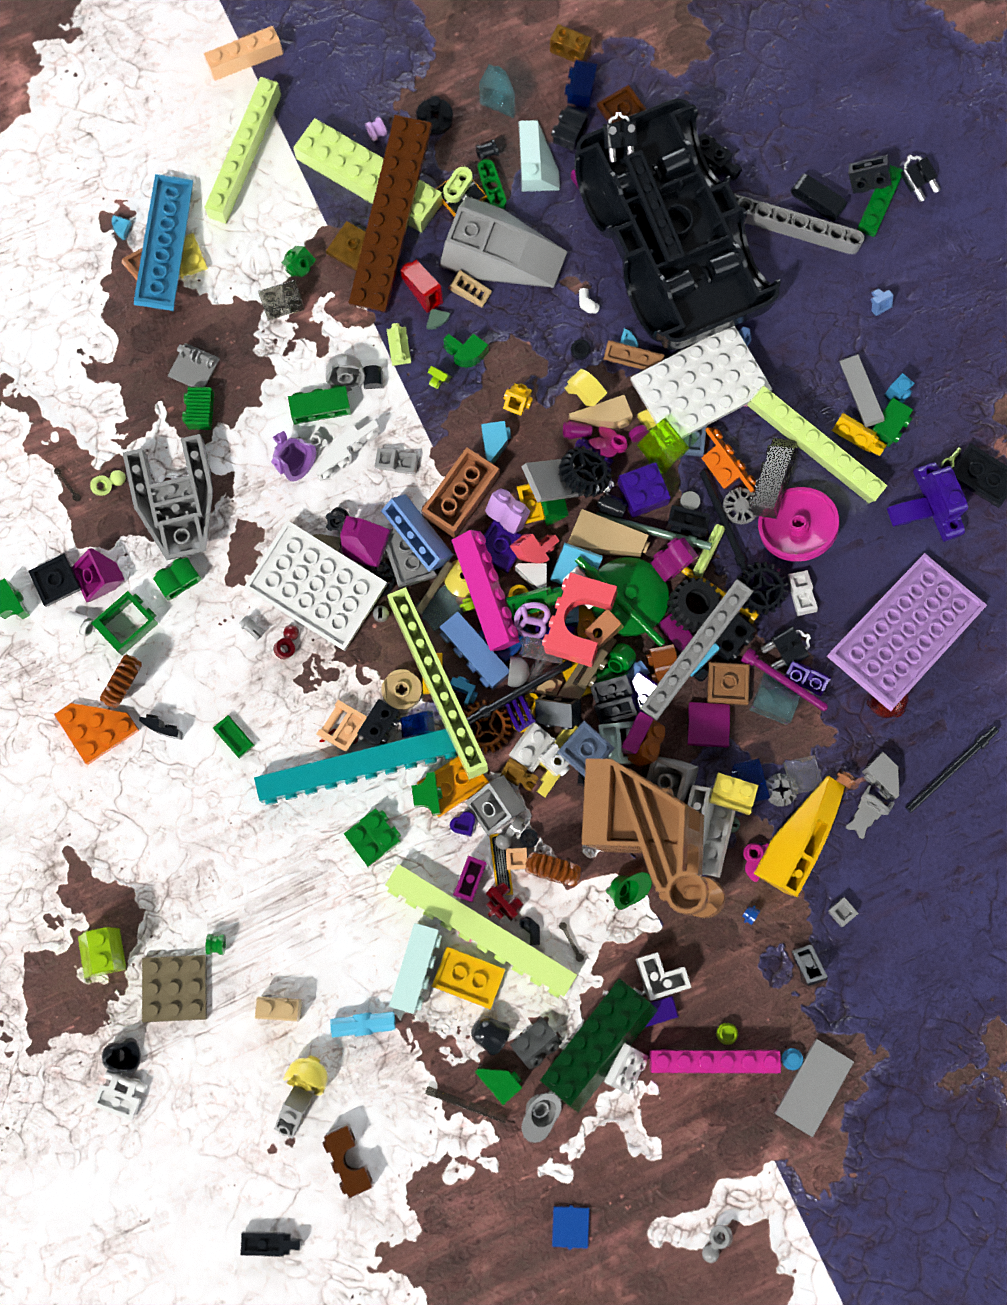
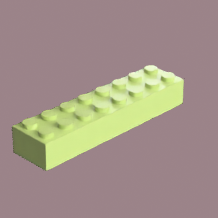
(358, 169)

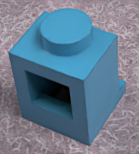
(900, 389)

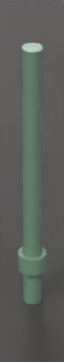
(692, 540)

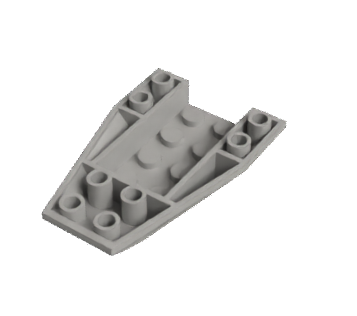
(499, 247)

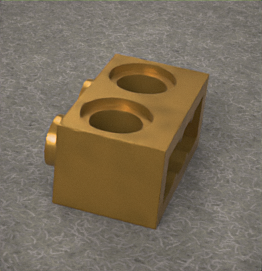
(570, 44)

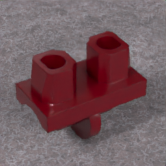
(497, 895)

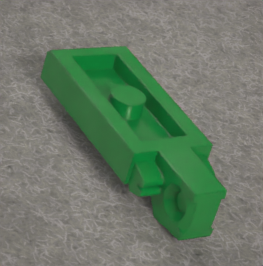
(543, 595)

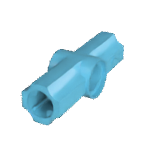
(362, 1024)

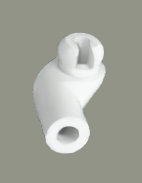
(586, 303)

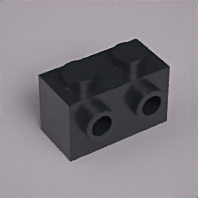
(870, 174)
(558, 711)
(379, 723)

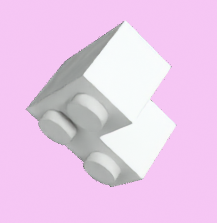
(661, 983)

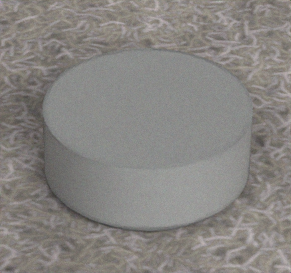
(690, 500)

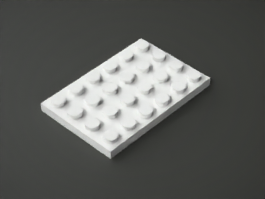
(701, 382)
(316, 585)

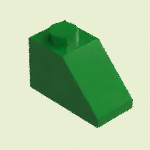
(500, 1082)

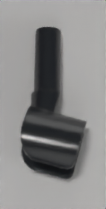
(701, 675)

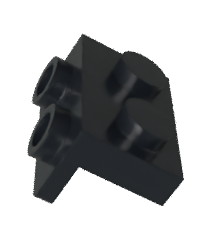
(688, 522)

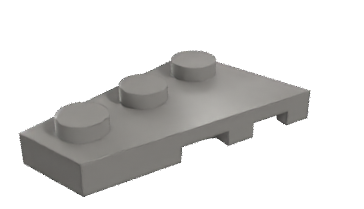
(405, 564)

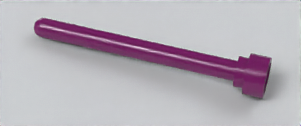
(752, 658)

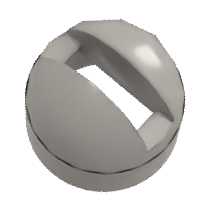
(385, 613)

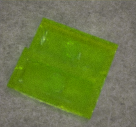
(663, 445)

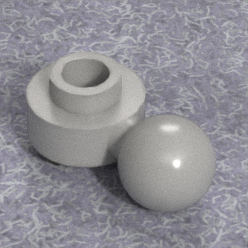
(503, 840)
(711, 1252)

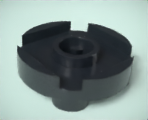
(436, 106)

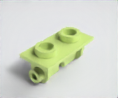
(398, 345)

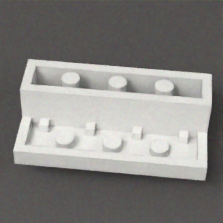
(717, 829)

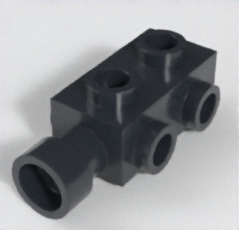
(718, 157)

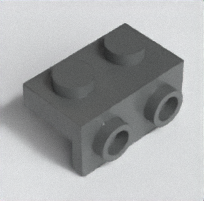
(536, 1044)

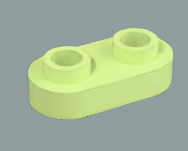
(457, 186)

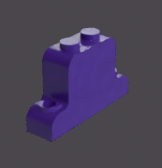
(944, 498)

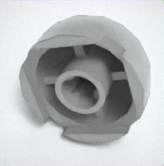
(344, 371)

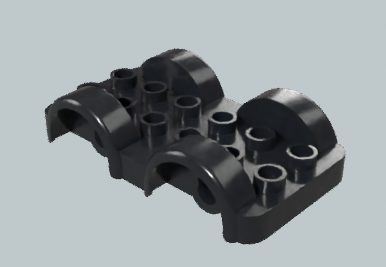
(718, 278)

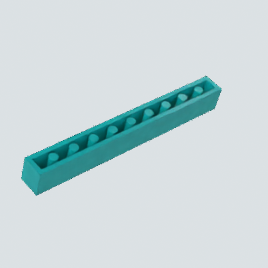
(354, 766)

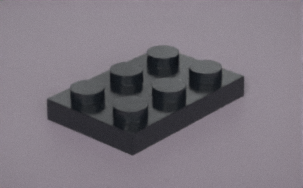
(982, 475)

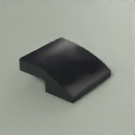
(614, 698)

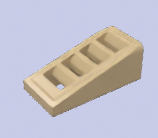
(466, 294)

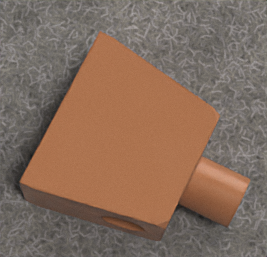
(607, 624)

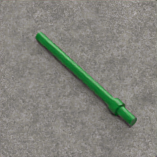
(592, 573)

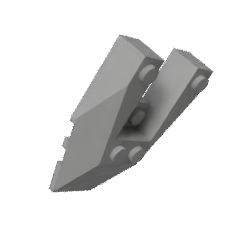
(177, 508)

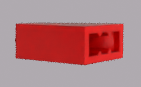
(422, 285)

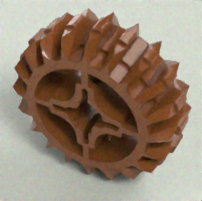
(120, 681)
(492, 732)
(553, 869)

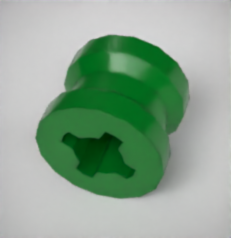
(215, 944)

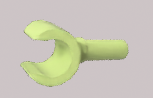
(951, 459)

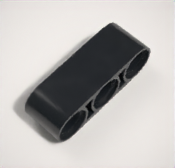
(818, 197)

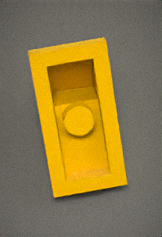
(527, 497)

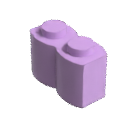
(507, 511)

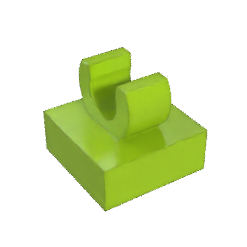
(438, 377)

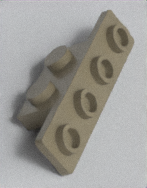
(588, 677)

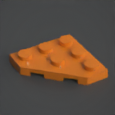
(95, 729)

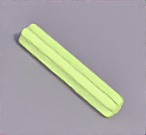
(706, 555)

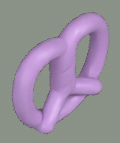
(522, 610)

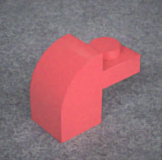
(533, 551)

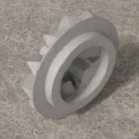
(775, 797)

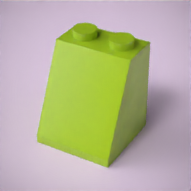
(101, 952)

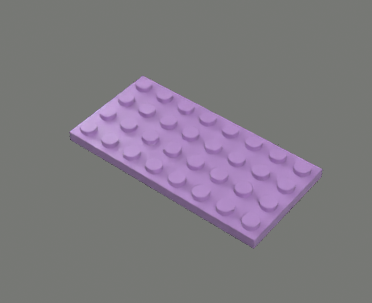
(906, 631)

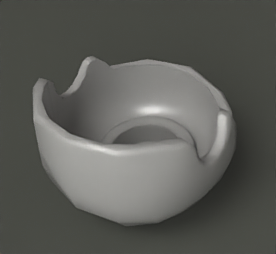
(518, 672)

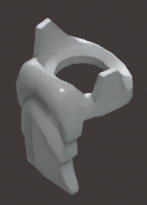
(868, 810)

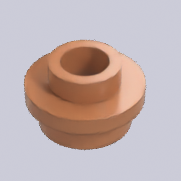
(845, 779)

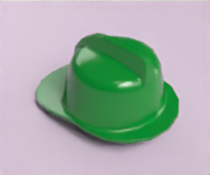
(629, 889)

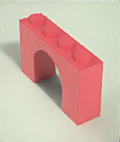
(577, 592)

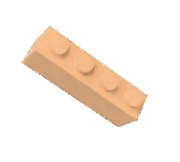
(243, 53)

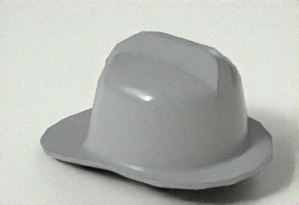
(540, 1116)

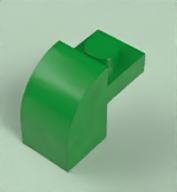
(468, 354)

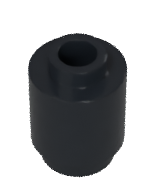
(612, 505)

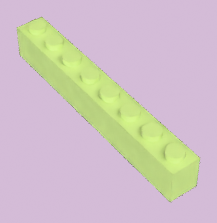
(243, 150)
(816, 445)

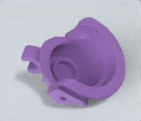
(292, 456)

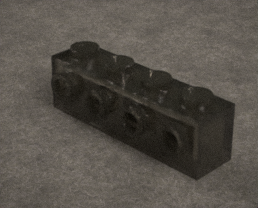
(774, 478)

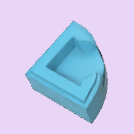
(121, 226)
(628, 338)

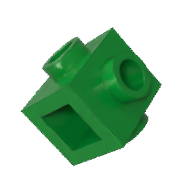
(298, 261)

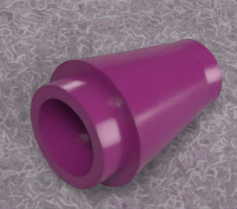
(576, 430)

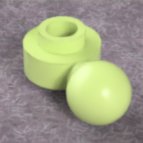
(116, 477)

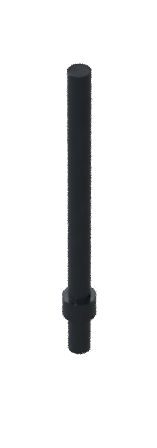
(740, 558)
(485, 711)
(979, 743)

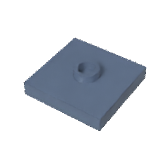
(583, 745)

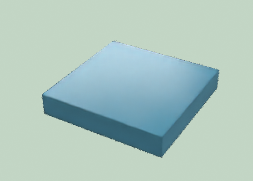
(567, 563)

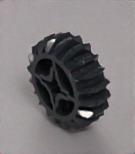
(587, 467)
(763, 595)

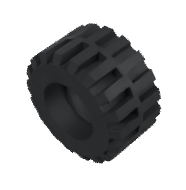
(678, 606)

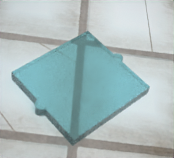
(440, 608)

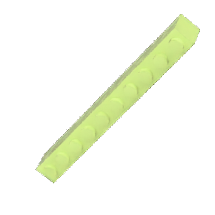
(437, 683)
(481, 930)

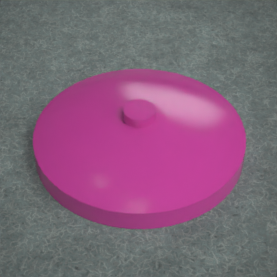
(803, 527)

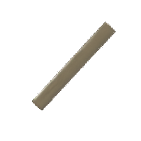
(434, 587)

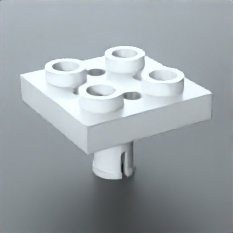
(626, 1069)

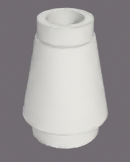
(80, 623)

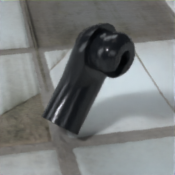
(532, 928)

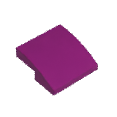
(708, 724)

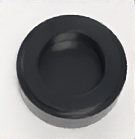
(580, 349)

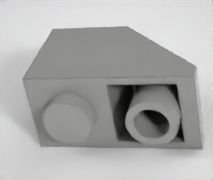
(884, 775)
(293, 1112)

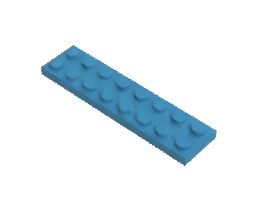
(163, 242)

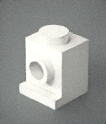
(547, 759)

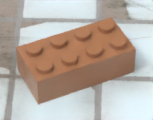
(460, 492)

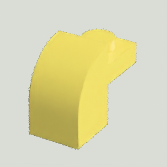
(586, 387)

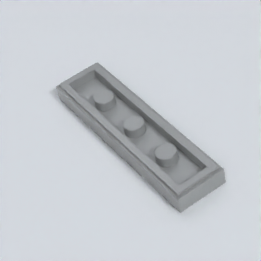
(861, 391)

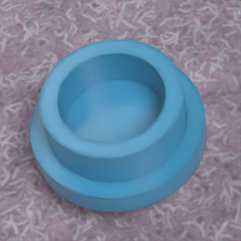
(792, 1059)

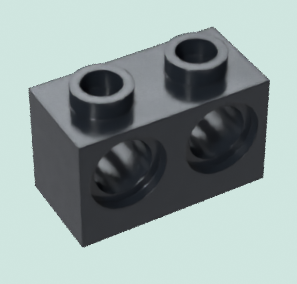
(730, 636)

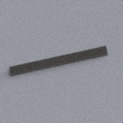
(466, 1104)

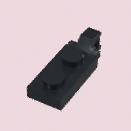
(268, 1243)

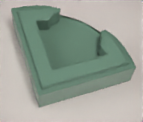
(437, 319)

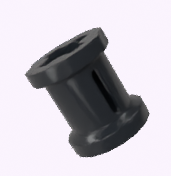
(487, 150)

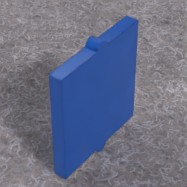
(570, 1227)

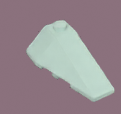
(537, 163)

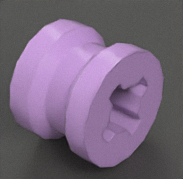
(376, 129)

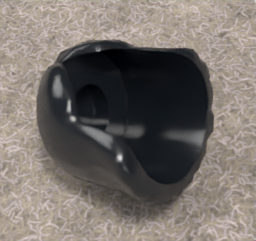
(490, 1034)
(131, 1060)

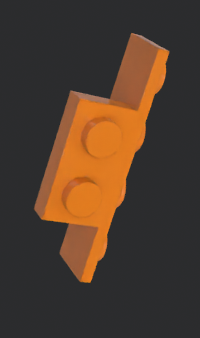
(724, 464)

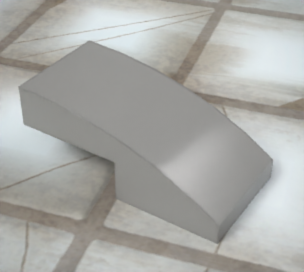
(396, 461)

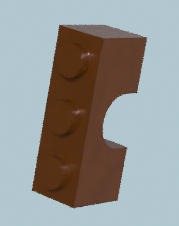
(353, 1179)

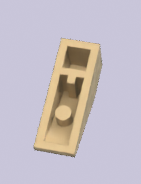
(607, 414)

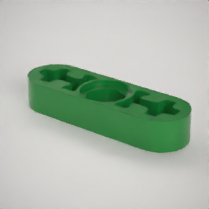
(492, 178)

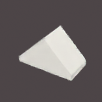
(533, 573)

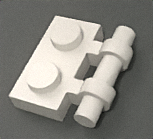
(116, 1101)

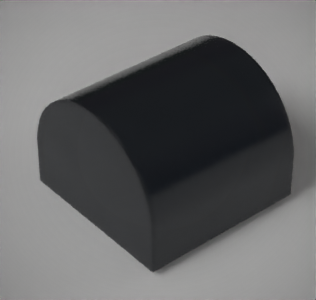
(373, 377)

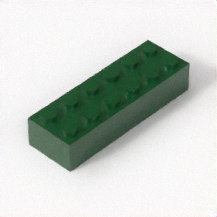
(597, 1044)

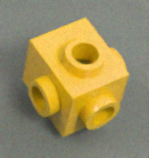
(517, 398)

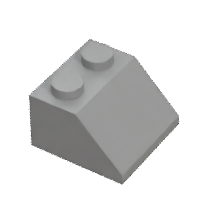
(495, 805)

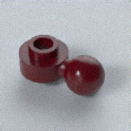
(290, 634)

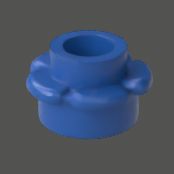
(751, 914)

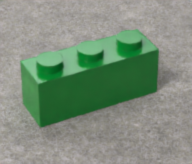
(319, 404)

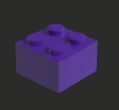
(643, 490)

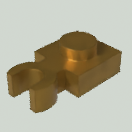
(516, 774)

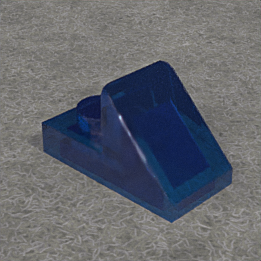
(417, 724)

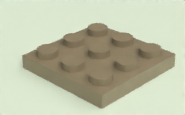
(174, 988)

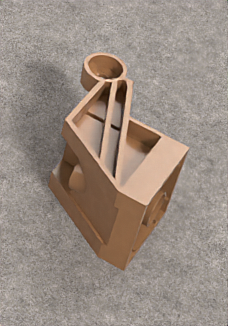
(636, 816)

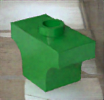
(11, 601)
(428, 794)

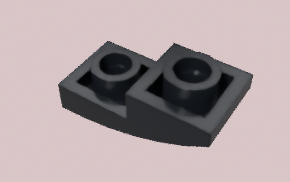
(156, 725)

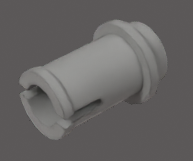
(251, 627)

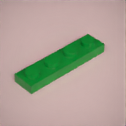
(878, 205)

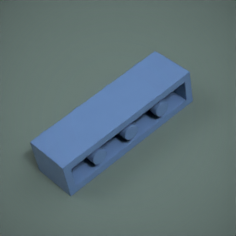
(417, 532)
(474, 651)

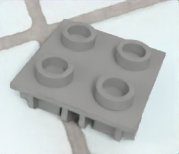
(193, 366)

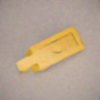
(858, 434)

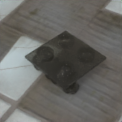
(281, 300)

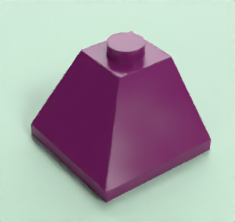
(363, 541)
(97, 574)

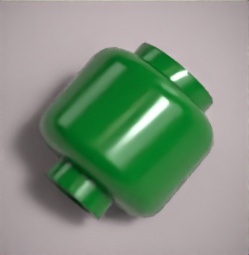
(621, 658)

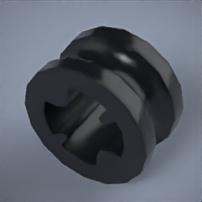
(533, 834)

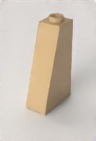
(607, 536)

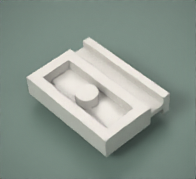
(531, 746)

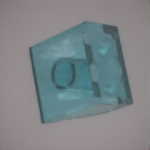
(497, 91)
(774, 700)

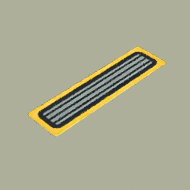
(499, 865)

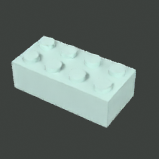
(414, 969)

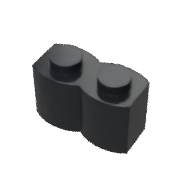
(570, 127)

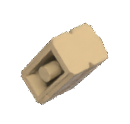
(278, 1008)

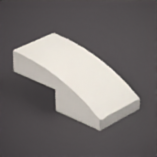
(801, 592)

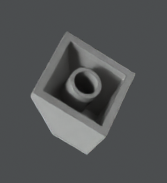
(674, 775)

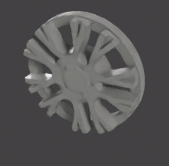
(740, 506)

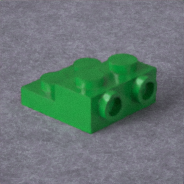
(373, 837)

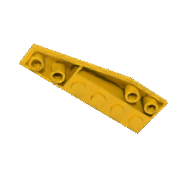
(801, 839)

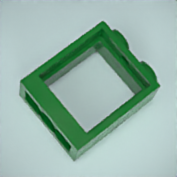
(111, 612)

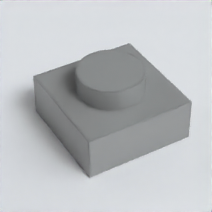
(842, 912)

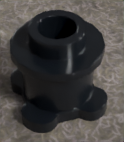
(336, 519)

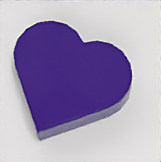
(463, 824)

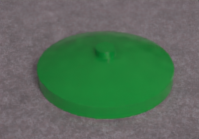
(640, 587)

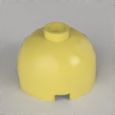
(307, 1075)

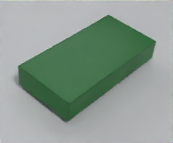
(233, 736)

